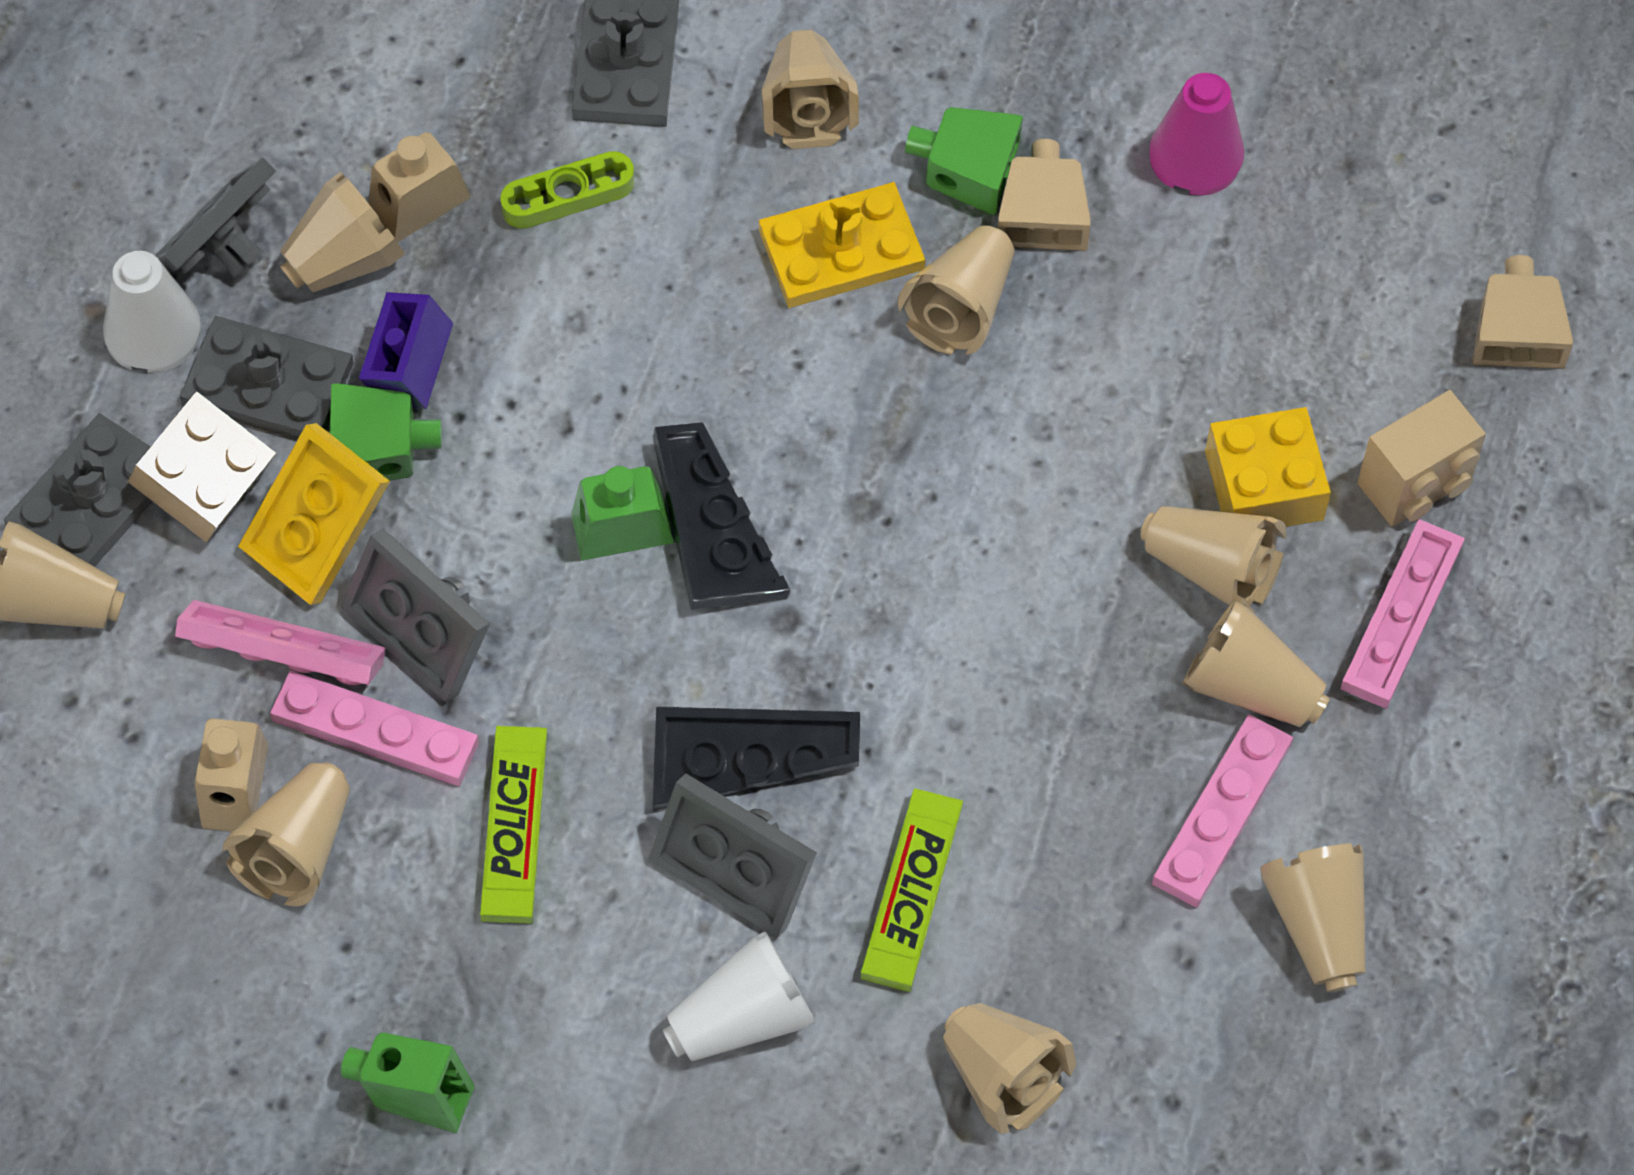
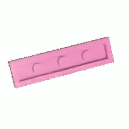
(1402, 614)
(290, 644)
(374, 728)
(1222, 811)

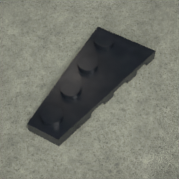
(711, 526)
(749, 747)

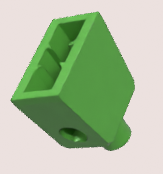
(969, 154)
(381, 428)
(619, 513)
(412, 1079)

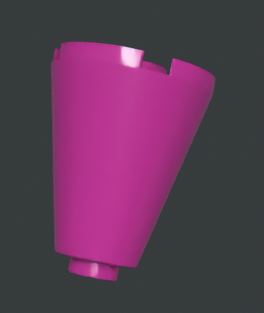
(1199, 138)

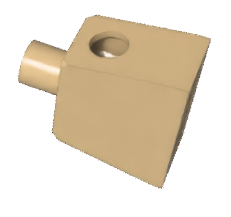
(415, 185)
(1045, 201)
(1522, 319)
(233, 764)

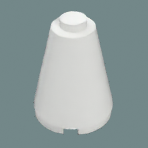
(148, 316)
(739, 1005)

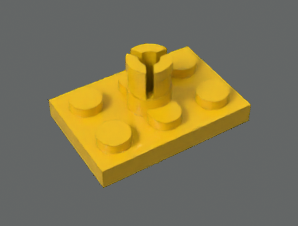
(841, 244)
(313, 513)

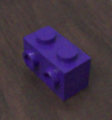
(407, 346)

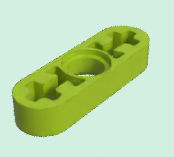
(559, 207)

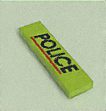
(514, 825)
(911, 890)

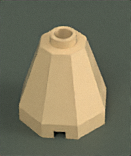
(808, 93)
(337, 239)
(1007, 1063)

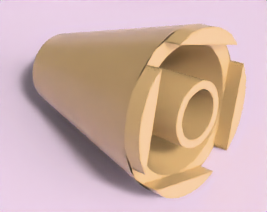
(959, 292)
(1218, 550)
(52, 585)
(1256, 670)
(290, 836)
(1323, 911)

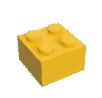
(1269, 467)

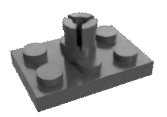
(626, 61)
(217, 228)
(266, 377)
(86, 494)
(415, 614)
(732, 855)

